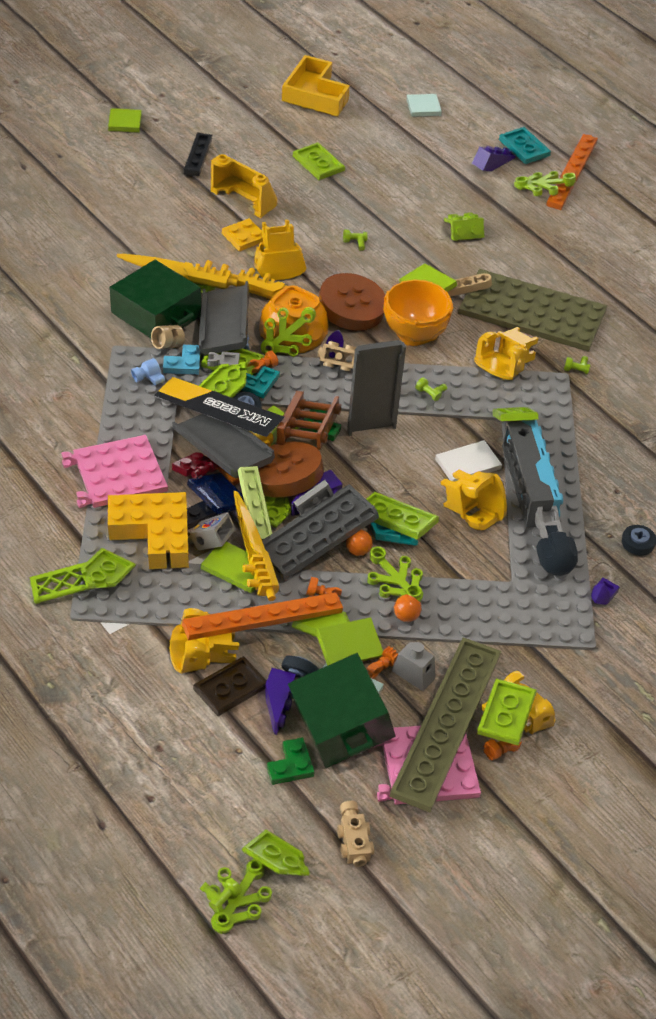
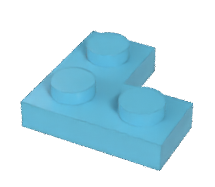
(184, 364)

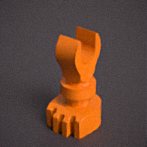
(270, 360)
(321, 590)
(388, 659)
(495, 749)

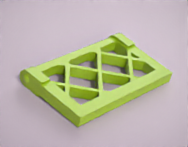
(51, 576)

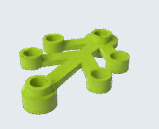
(544, 181)
(286, 334)
(377, 556)
(240, 900)

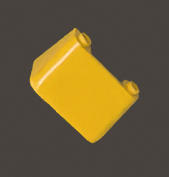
(234, 176)

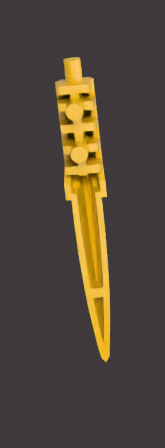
(197, 274)
(259, 286)
(259, 559)

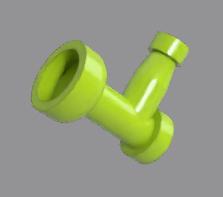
(360, 237)
(582, 366)
(423, 385)
(217, 900)

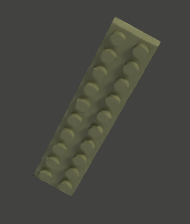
(445, 725)

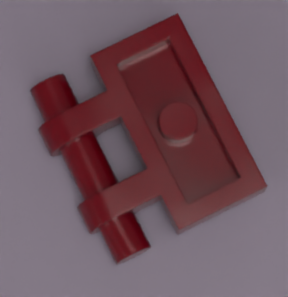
(195, 465)

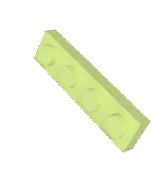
(254, 499)

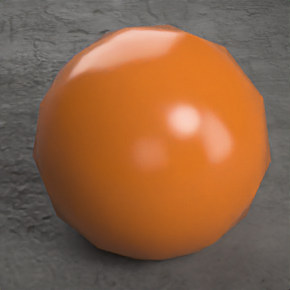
(359, 543)
(407, 608)

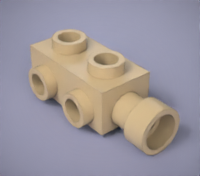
(340, 355)
(354, 831)

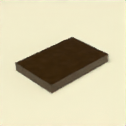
(230, 686)

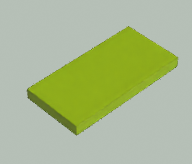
(515, 414)
(401, 516)

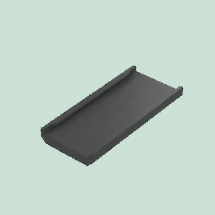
(224, 319)
(376, 385)
(225, 443)
(319, 530)

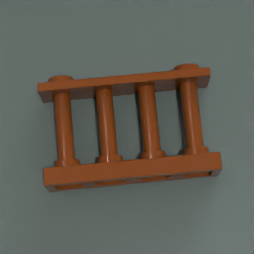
(296, 410)

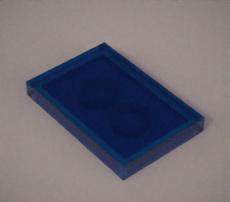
(215, 492)

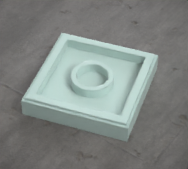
(423, 105)

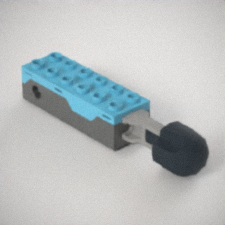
(538, 494)

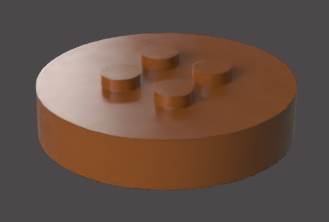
(352, 301)
(293, 469)

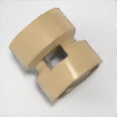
(167, 337)

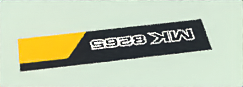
(219, 406)

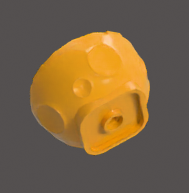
(296, 300)
(417, 311)

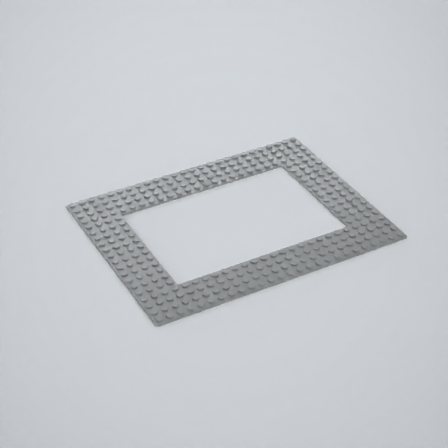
(527, 611)

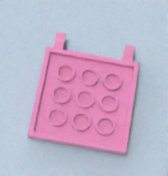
(116, 469)
(461, 778)

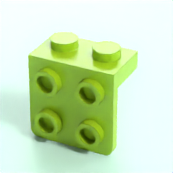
(466, 227)

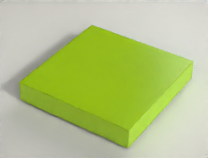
(124, 120)

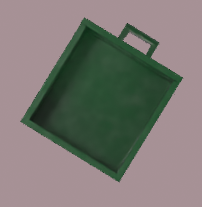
(155, 298)
(342, 710)

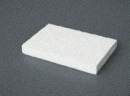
(468, 459)

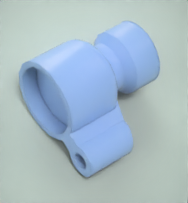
(150, 370)

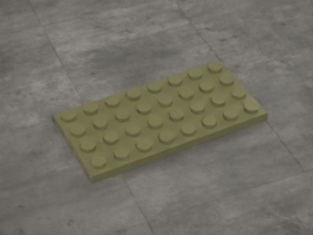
(535, 311)

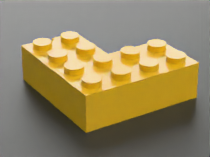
(312, 88)
(156, 518)

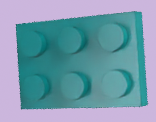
(524, 145)

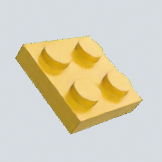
(243, 234)

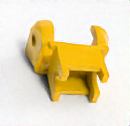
(282, 256)
(510, 357)
(478, 490)
(198, 653)
(542, 712)

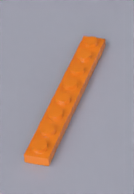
(575, 165)
(262, 616)

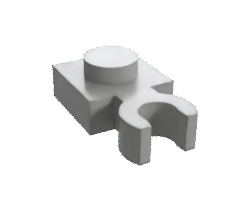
(224, 358)

